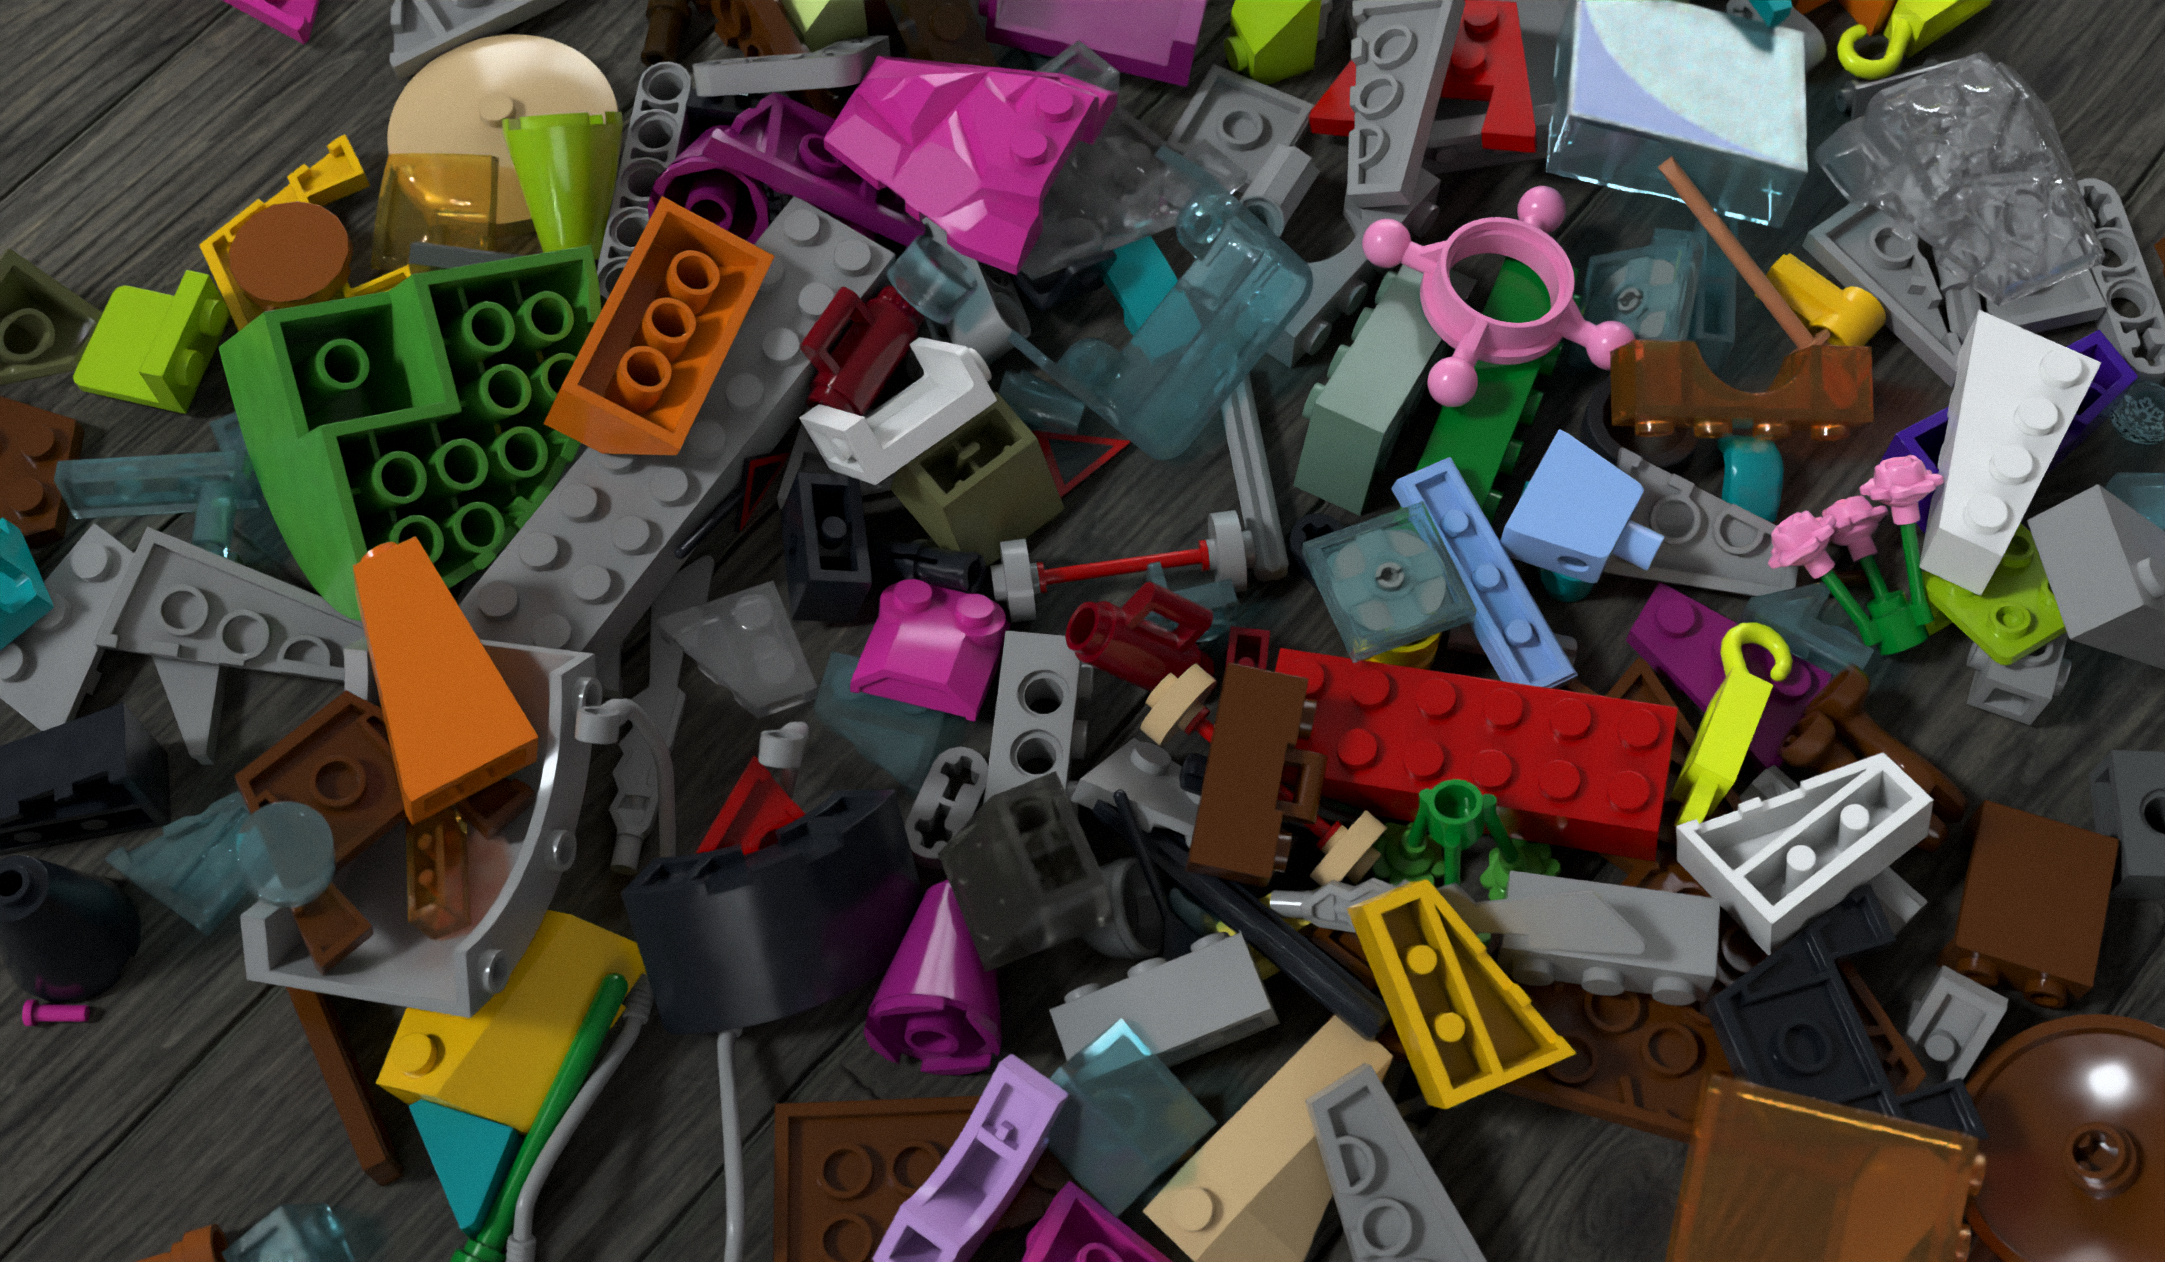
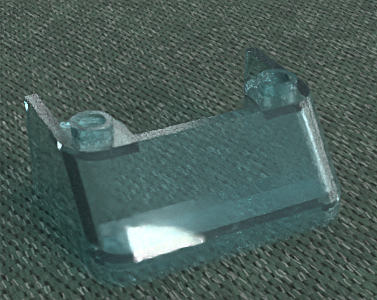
(1200, 334)

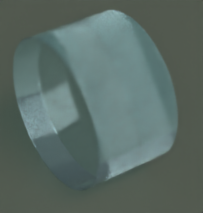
(932, 279)
(286, 854)

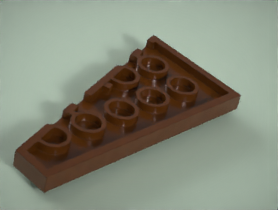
(855, 1163)

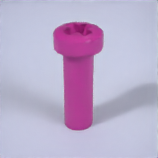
(35, 1012)

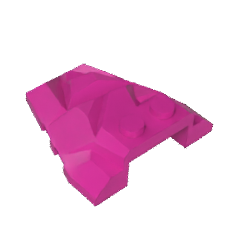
(968, 146)

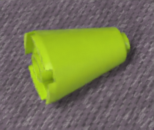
(567, 174)

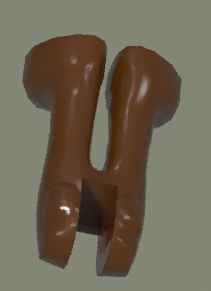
(1841, 714)

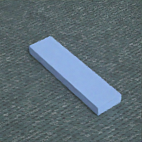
(1506, 615)

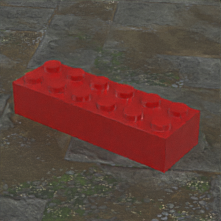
(1555, 759)

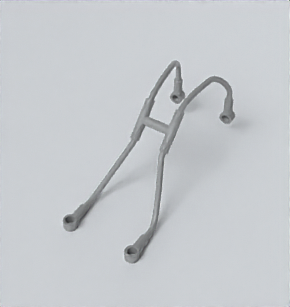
(601, 726)

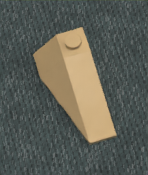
(1262, 1177)

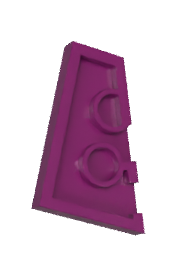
(1684, 648)

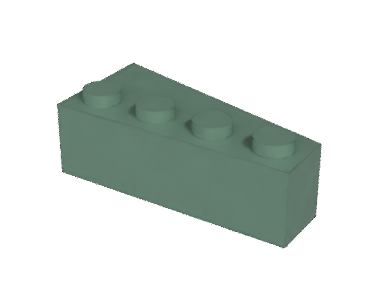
(1371, 391)

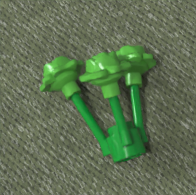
(1456, 820)

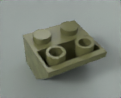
(981, 485)

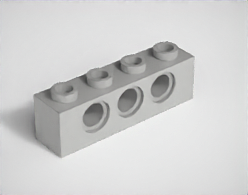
(1032, 670)

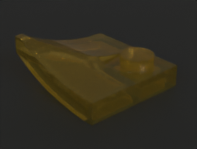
(435, 202)

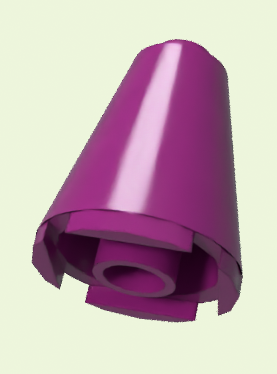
(714, 191)
(937, 995)

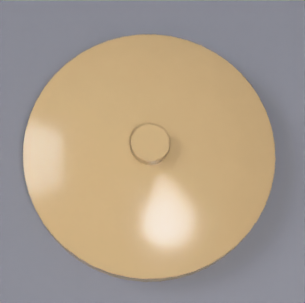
(467, 92)

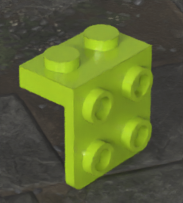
(154, 344)
(2012, 613)

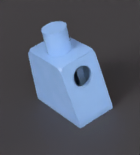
(1578, 515)

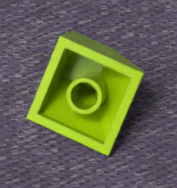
(1273, 38)

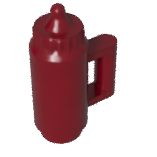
(865, 354)
(1136, 648)

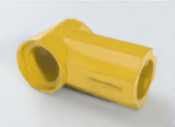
(1847, 314)

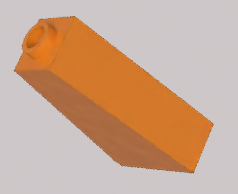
(438, 690)

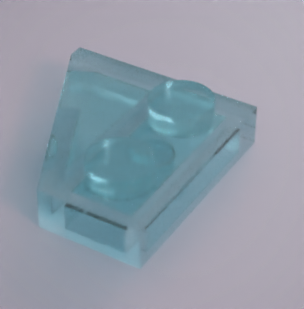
(192, 865)

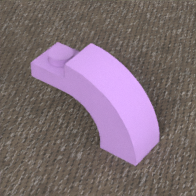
(980, 1172)

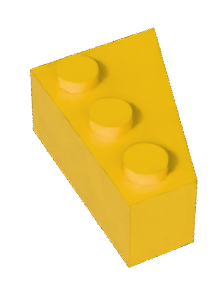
(1448, 998)

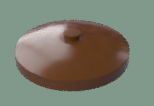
(2073, 1143)

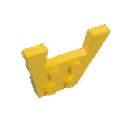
(323, 183)

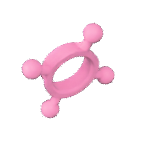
(1479, 337)

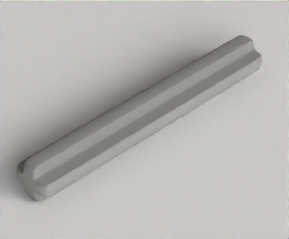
(1254, 482)

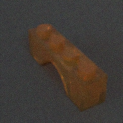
(1670, 386)

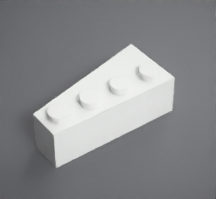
(2001, 434)

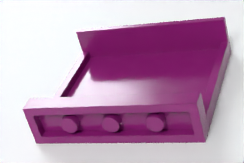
(1131, 35)

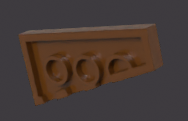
(763, 30)

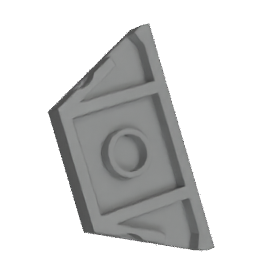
(435, 26)

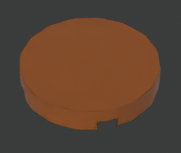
(291, 256)

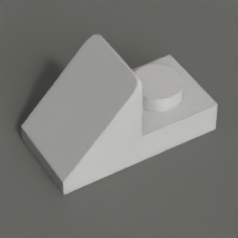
(1951, 1026)

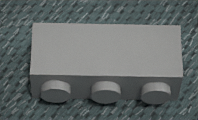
(1676, 928)
(1177, 1004)

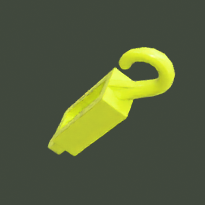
(1909, 30)
(1728, 722)

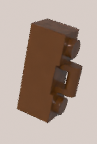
(1238, 805)

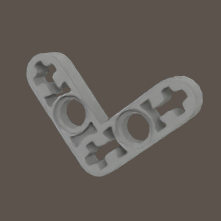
(832, 66)

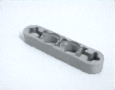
(2127, 282)

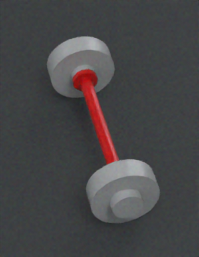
(1226, 552)

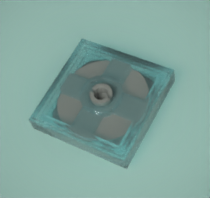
(1644, 289)
(1388, 581)

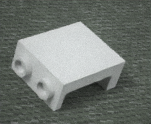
(911, 421)

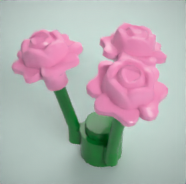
(1850, 522)

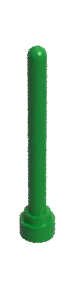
(559, 1098)

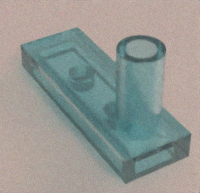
(162, 484)

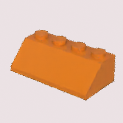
(660, 336)

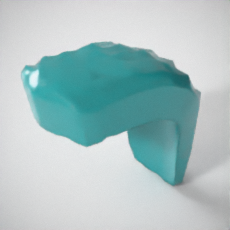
(1752, 474)

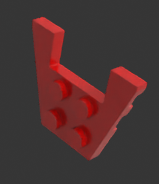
(1483, 67)

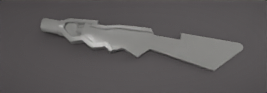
(636, 773)
(1552, 921)

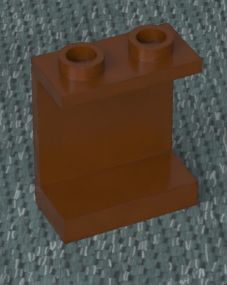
(2031, 905)

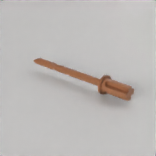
(1740, 258)

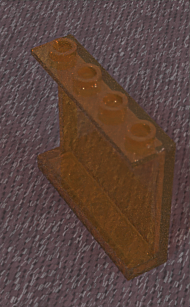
(1818, 1182)

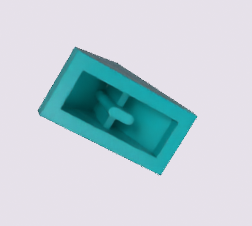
(469, 1158)

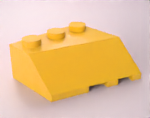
(514, 1045)

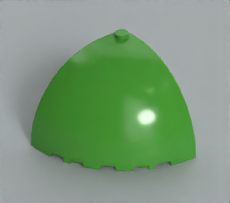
(413, 412)

